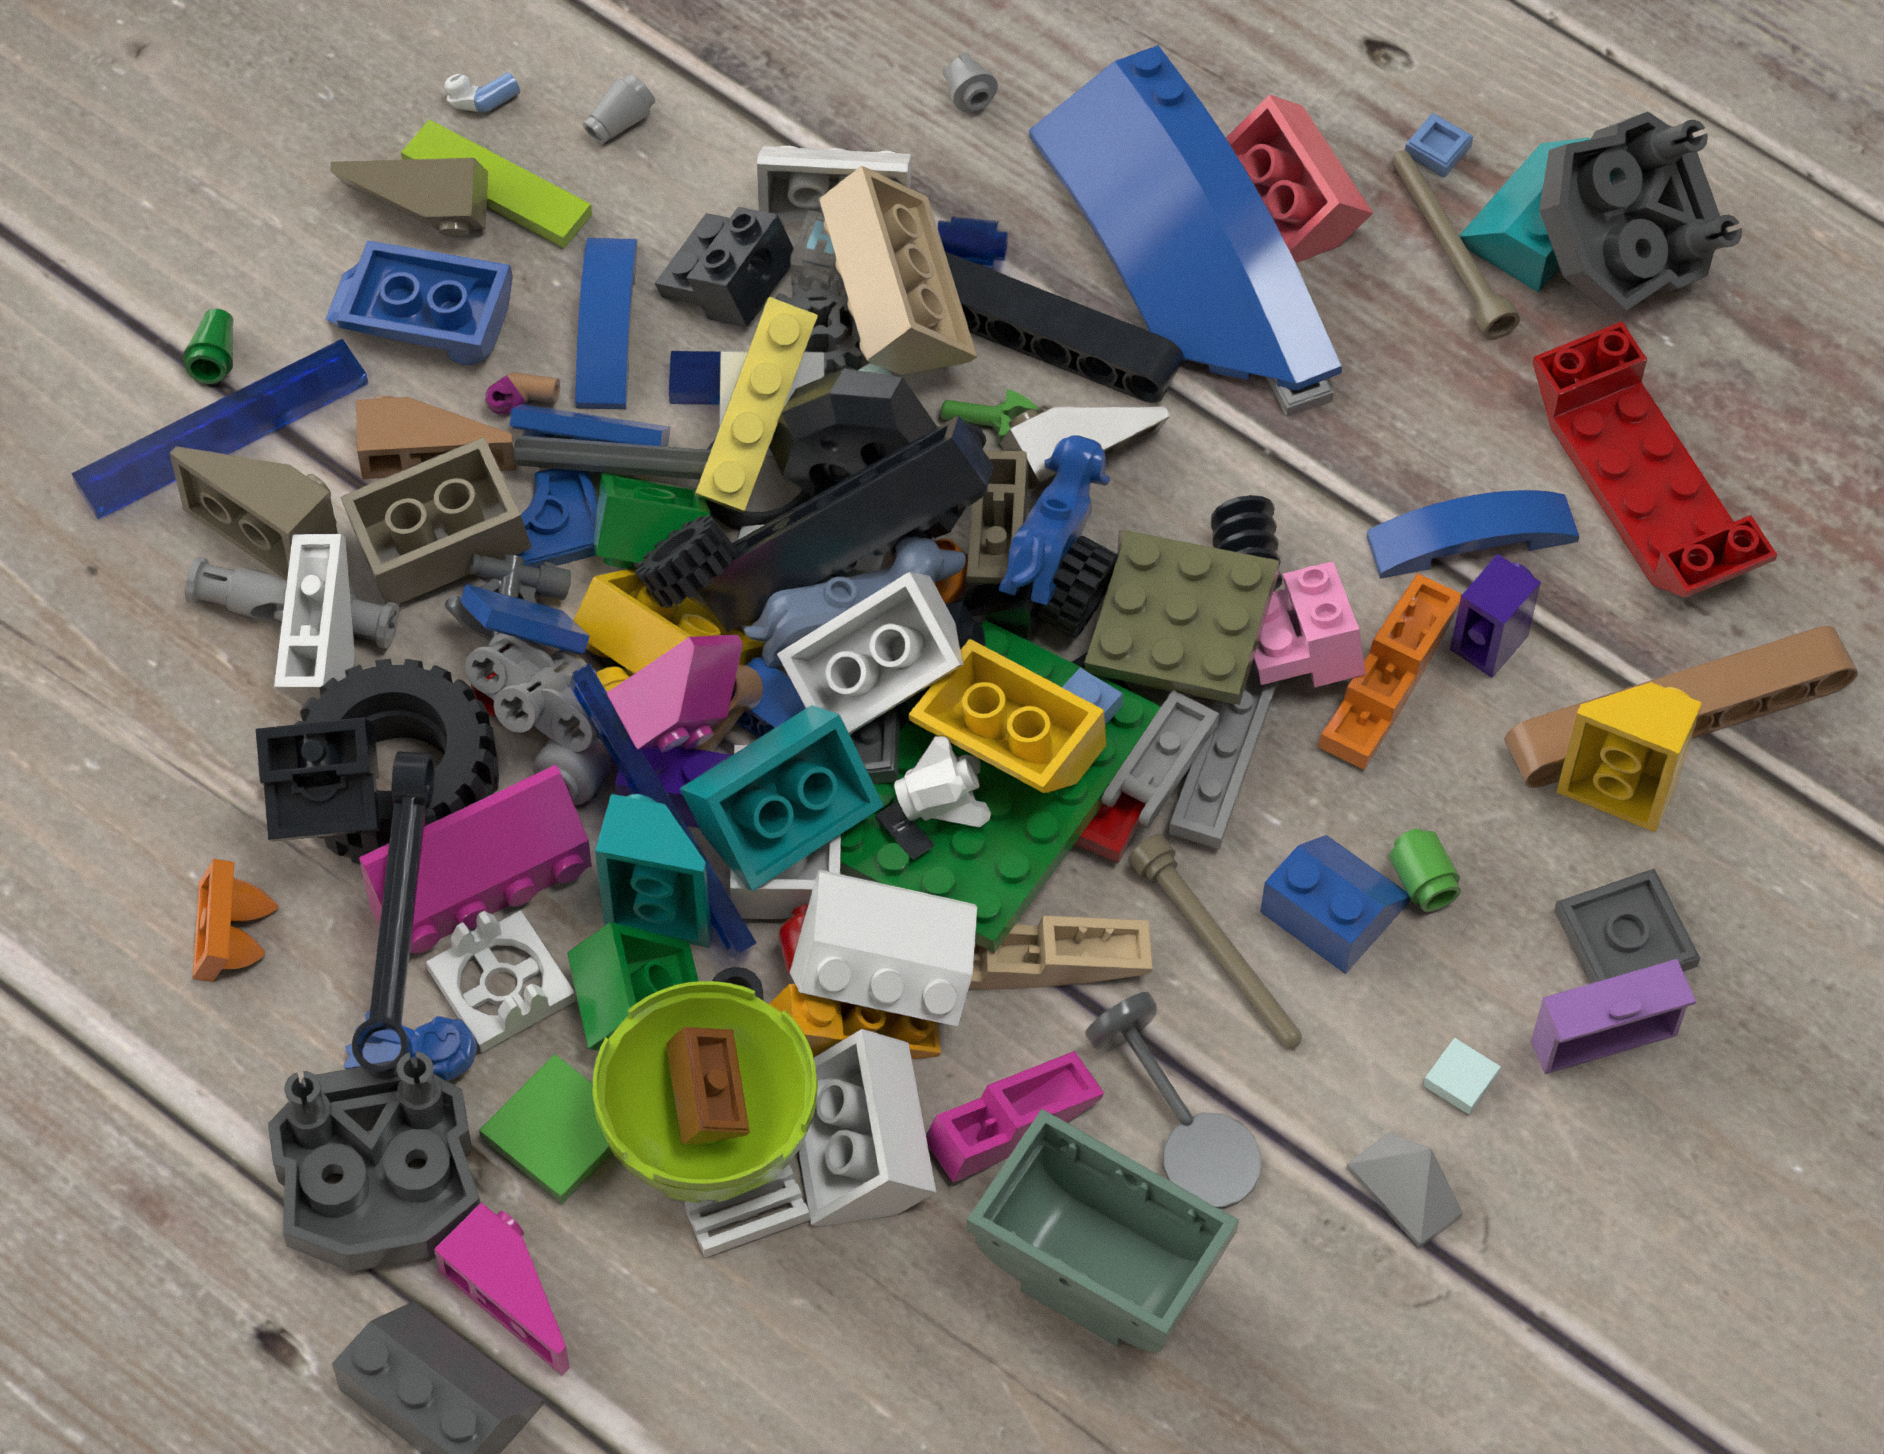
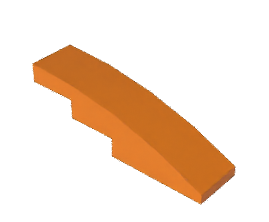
(1392, 671)

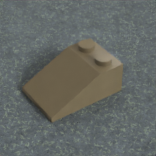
(253, 502)

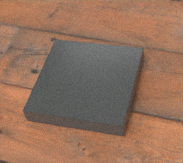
(1625, 927)

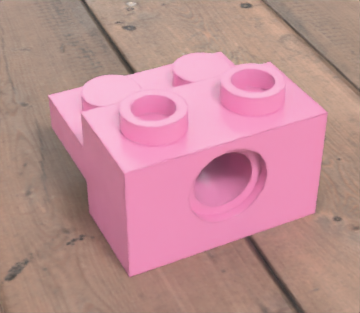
(1310, 630)

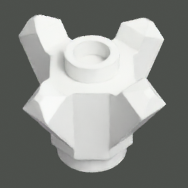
(943, 787)

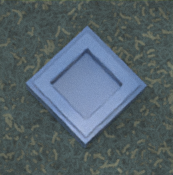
(1439, 145)

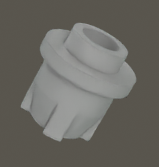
(969, 83)

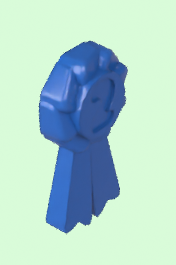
(443, 1040)

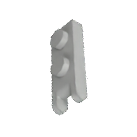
(1163, 755)

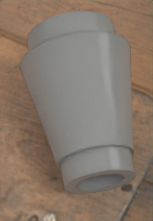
(619, 109)

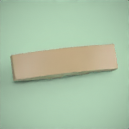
(1064, 953)

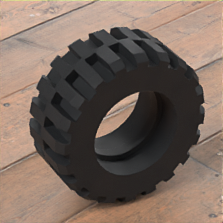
(418, 706)

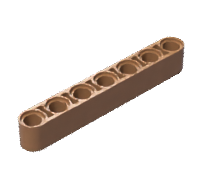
(1729, 689)

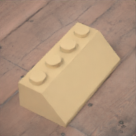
(895, 274)

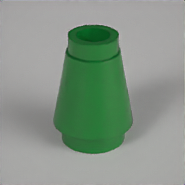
(211, 348)

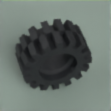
(686, 561)
(1079, 586)

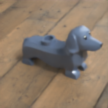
(802, 610)

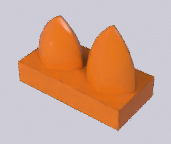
(219, 902)

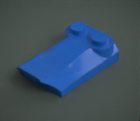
(425, 299)

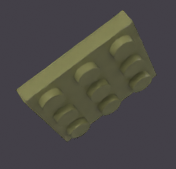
(1182, 617)

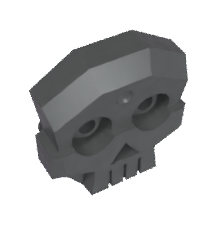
(1655, 202)
(381, 1206)

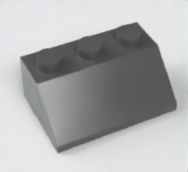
(433, 1385)

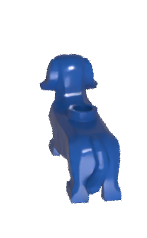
(1055, 518)

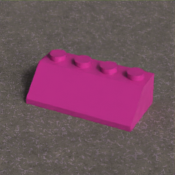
(489, 857)

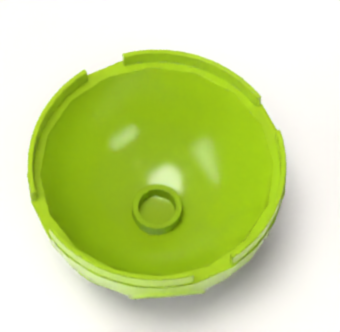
(638, 1102)

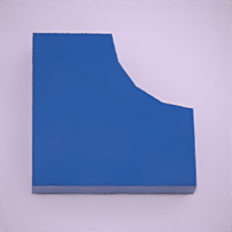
(560, 518)

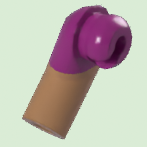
(519, 389)

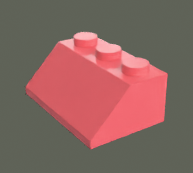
(1298, 178)

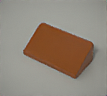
(707, 1085)

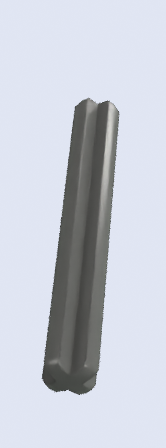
(610, 457)

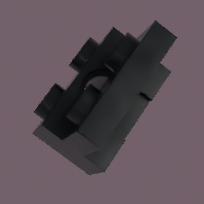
(729, 265)
(319, 755)

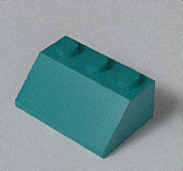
(1511, 227)
(783, 796)
(651, 872)

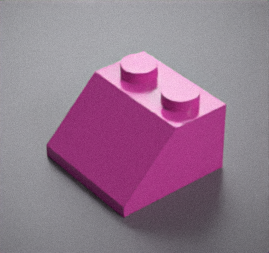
(680, 693)

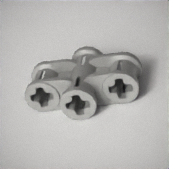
(533, 684)

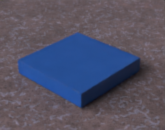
(524, 619)

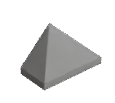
(1407, 1186)

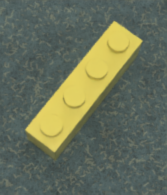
(756, 404)

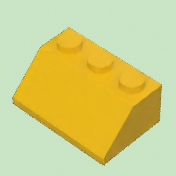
(636, 630)
(1014, 720)
(1630, 752)

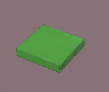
(550, 1130)

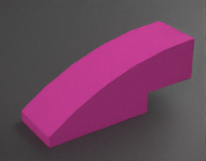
(992, 1126)

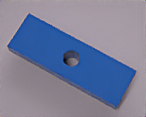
(549, 422)

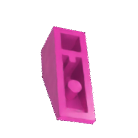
(495, 1270)

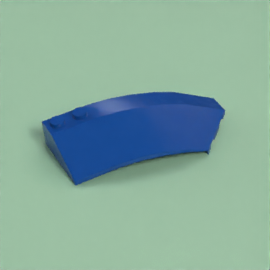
(1185, 224)

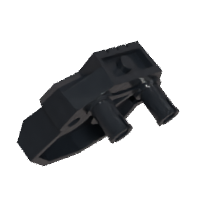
(847, 425)

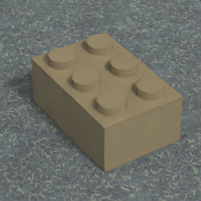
(433, 518)

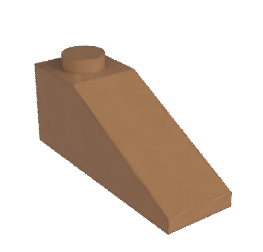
(407, 432)

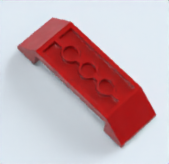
(1641, 466)

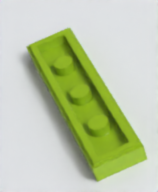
(511, 188)

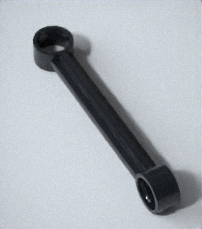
(411, 795)

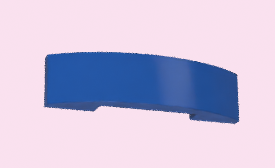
(605, 323)
(1468, 525)

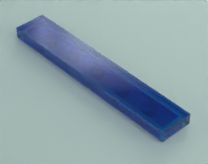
(221, 426)
(644, 781)

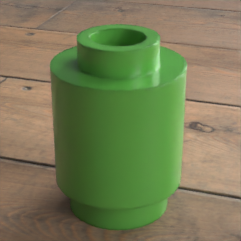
(1425, 869)

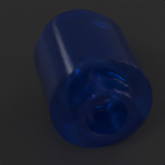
(974, 240)

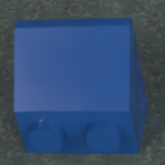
(1331, 901)

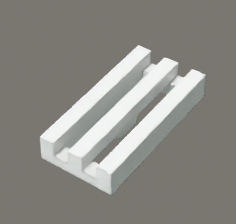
(754, 1230)

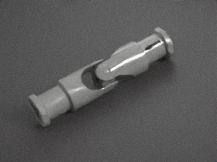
(263, 597)

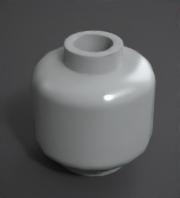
(581, 770)

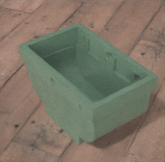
(1099, 1234)

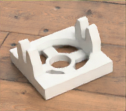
(514, 1013)

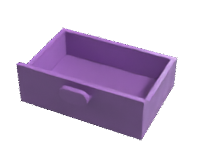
(1611, 1016)

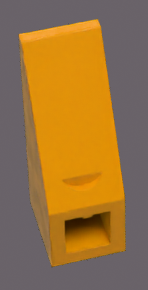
(831, 1021)

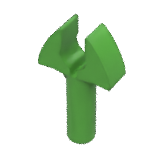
(986, 415)

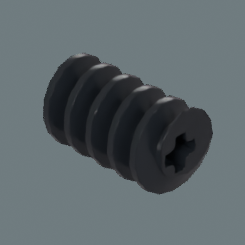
(1247, 528)

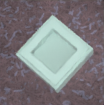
(1462, 1076)

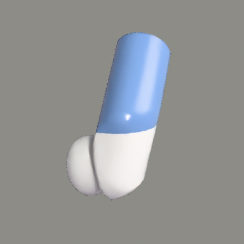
(478, 98)

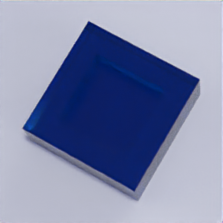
(694, 377)

